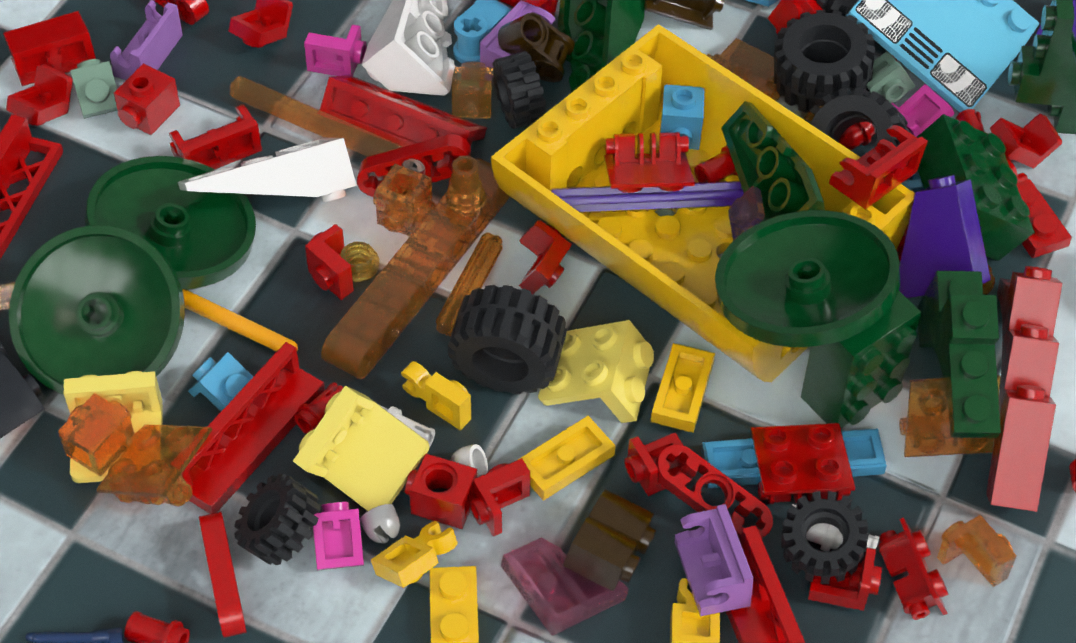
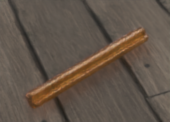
(309, 117)

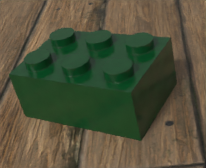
(972, 154)
(861, 371)

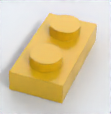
(682, 387)
(567, 457)
(454, 605)

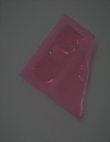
(554, 591)

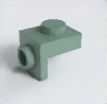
(889, 78)
(94, 87)

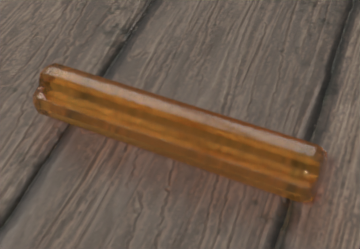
(471, 278)

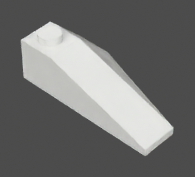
(411, 48)
(300, 170)

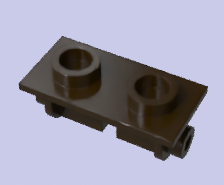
(688, 11)

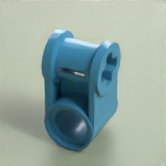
(475, 26)

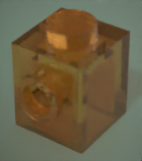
(97, 433)

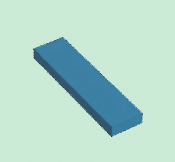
(739, 460)

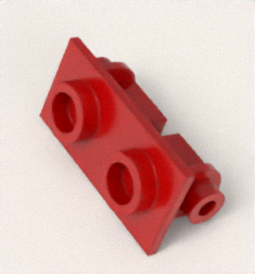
(921, 587)

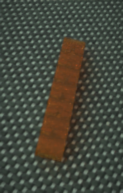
(408, 281)

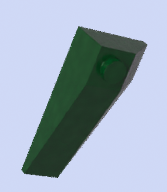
(599, 33)
(770, 164)

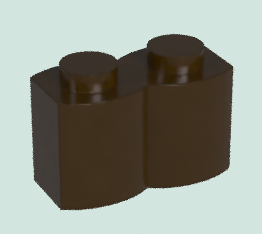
(609, 540)

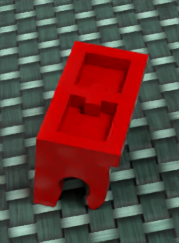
(54, 42)
(221, 145)
(880, 168)

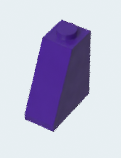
(941, 235)

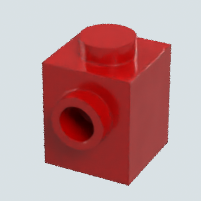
(146, 99)

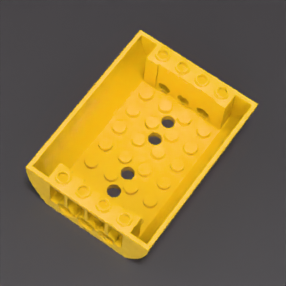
(668, 255)

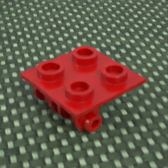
(634, 171)
(801, 461)

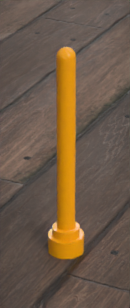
(234, 321)

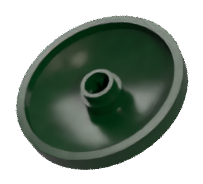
(197, 232)
(808, 278)
(95, 307)

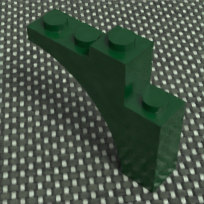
(1048, 68)
(964, 333)

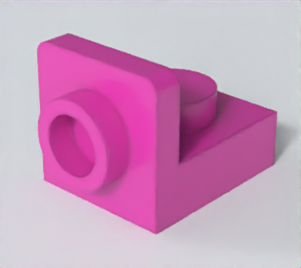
(334, 54)
(338, 537)

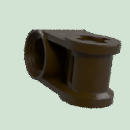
(540, 41)

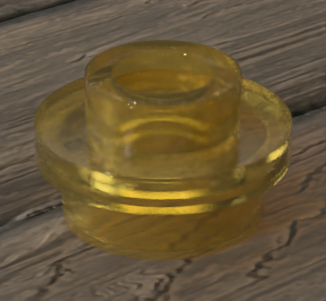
(365, 256)

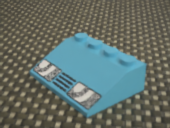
(950, 43)

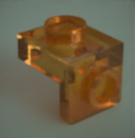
(472, 90)
(982, 546)

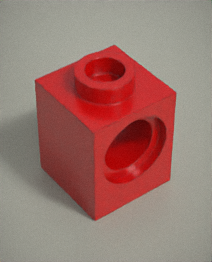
(444, 507)

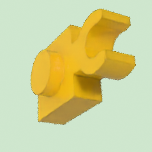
(442, 397)
(411, 558)
(686, 622)

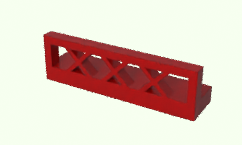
(392, 114)
(14, 148)
(250, 429)
(770, 615)

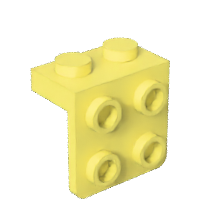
(604, 364)
(134, 390)
(362, 449)

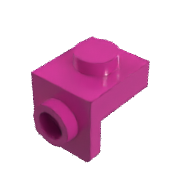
(923, 109)

